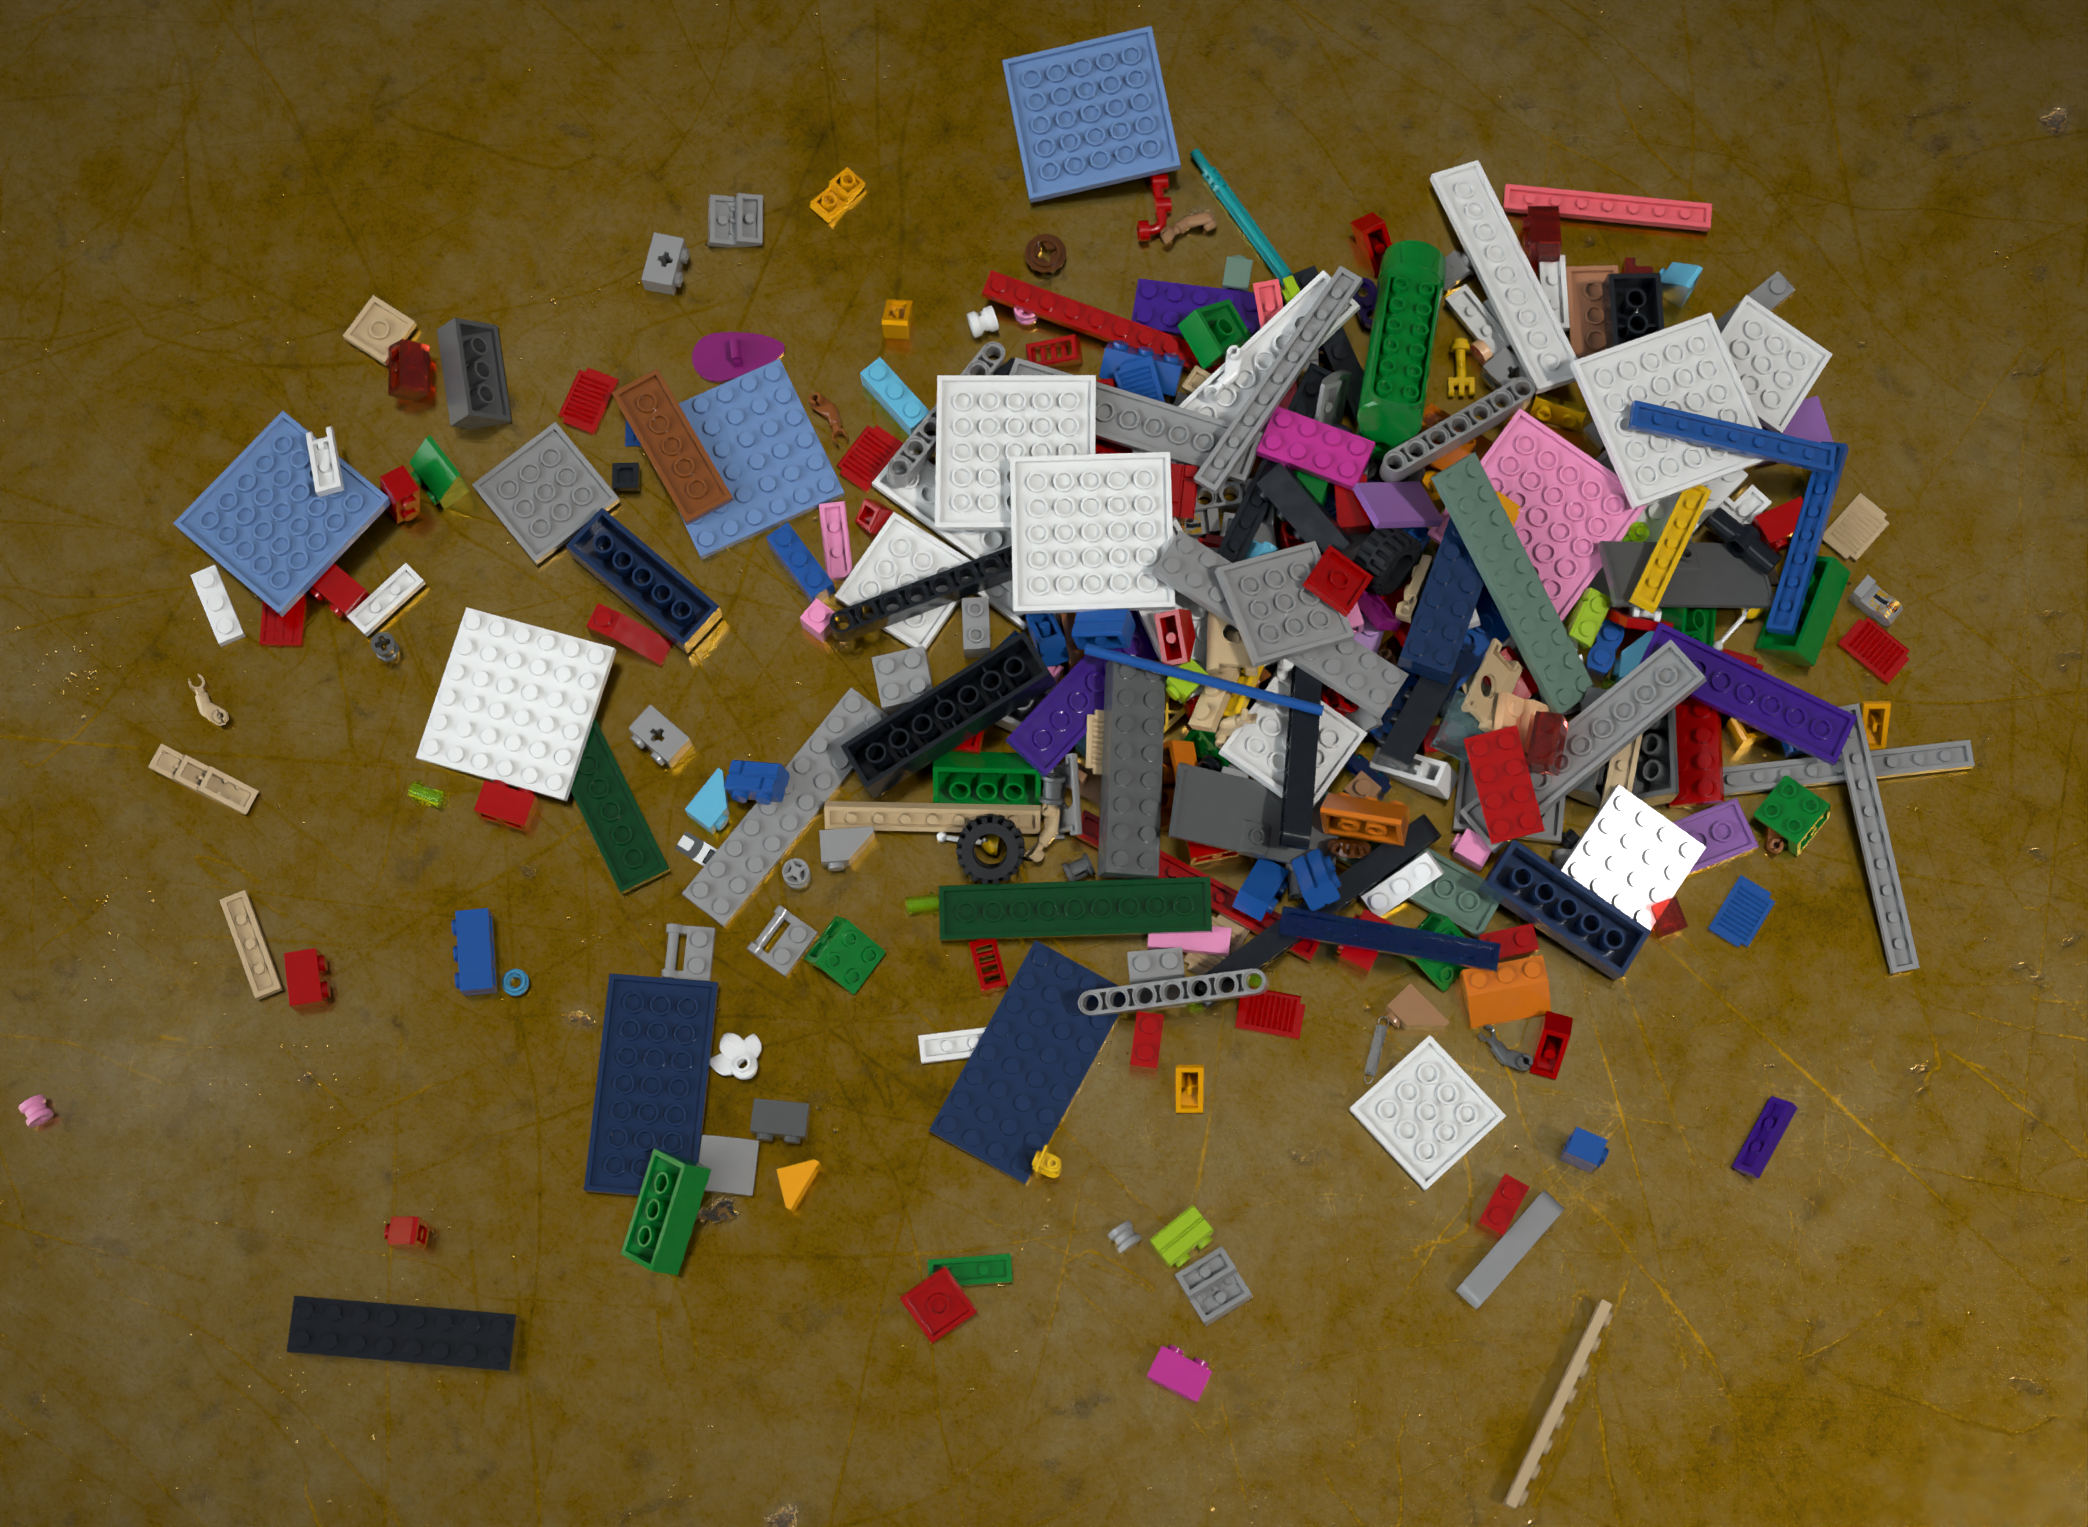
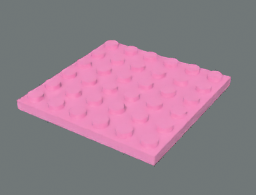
(1564, 503)

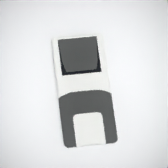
(695, 848)

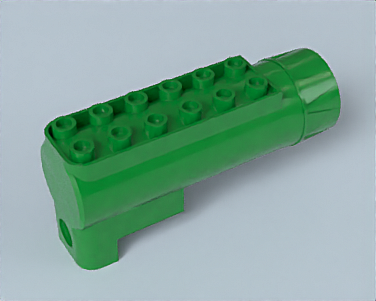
(1401, 344)

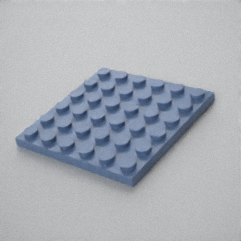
(1091, 114)
(763, 454)
(270, 522)

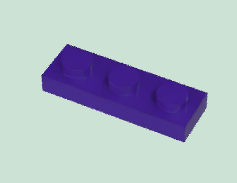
(1765, 1137)

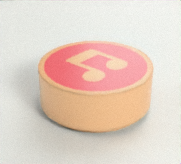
(1481, 352)

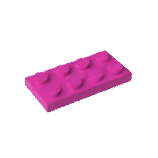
(1315, 448)

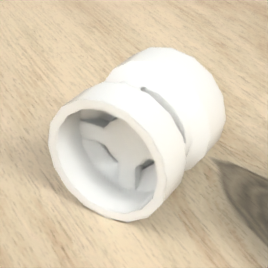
(982, 321)

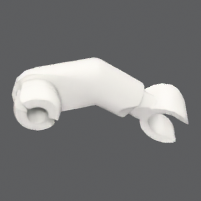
(1231, 373)

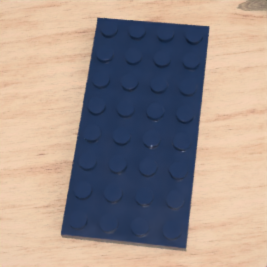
(1027, 1064)
(649, 1077)

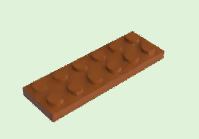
(672, 446)

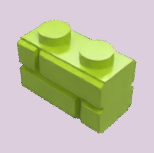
(1586, 618)
(1182, 1237)

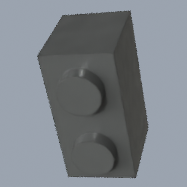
(780, 1120)

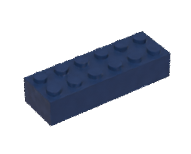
(644, 580)
(1443, 611)
(1565, 910)

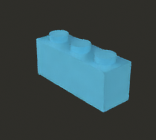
(893, 395)

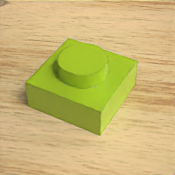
(1290, 289)

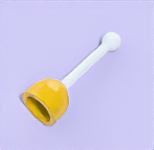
(1747, 613)
(990, 843)

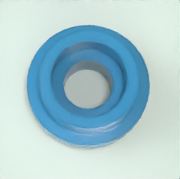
(509, 976)

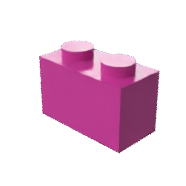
(1179, 1373)

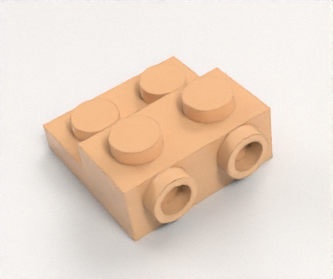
(1517, 711)

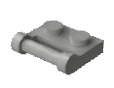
(790, 945)
(698, 952)

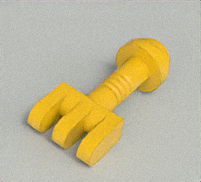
(1459, 347)

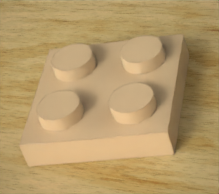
(378, 328)

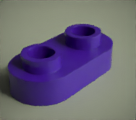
(1366, 303)

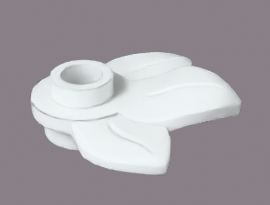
(734, 1053)

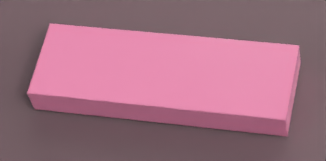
(836, 540)
(1207, 943)

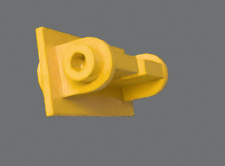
(1566, 415)
(1046, 1164)

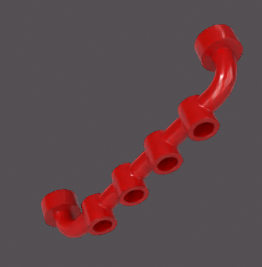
(1161, 205)

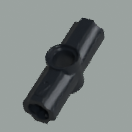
(1743, 541)

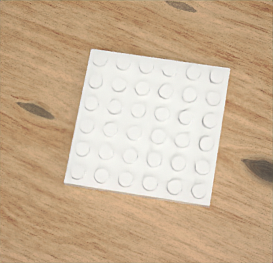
(1671, 368)
(997, 418)
(1090, 532)
(516, 704)

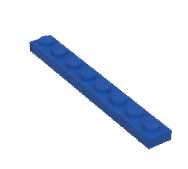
(1732, 437)
(1805, 546)

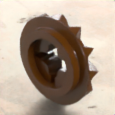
(1051, 244)
(1348, 848)

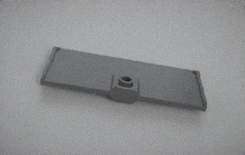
(1702, 579)
(1235, 815)

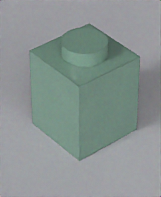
(1237, 273)

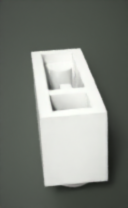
(1423, 774)

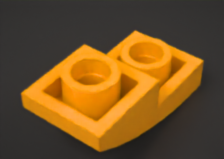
(838, 195)

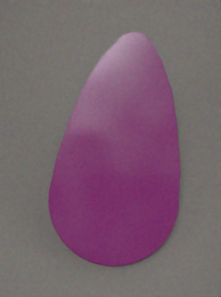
(733, 354)

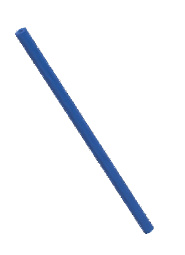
(1203, 679)

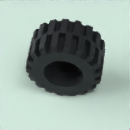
(1389, 558)
(990, 872)

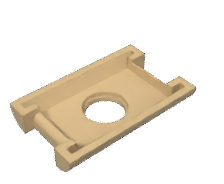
(1223, 652)
(1503, 679)

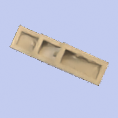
(203, 779)

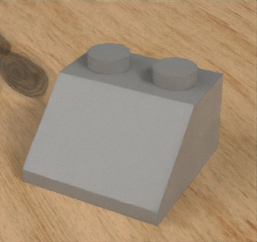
(1156, 966)

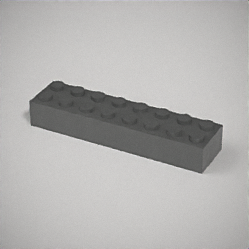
(1131, 773)

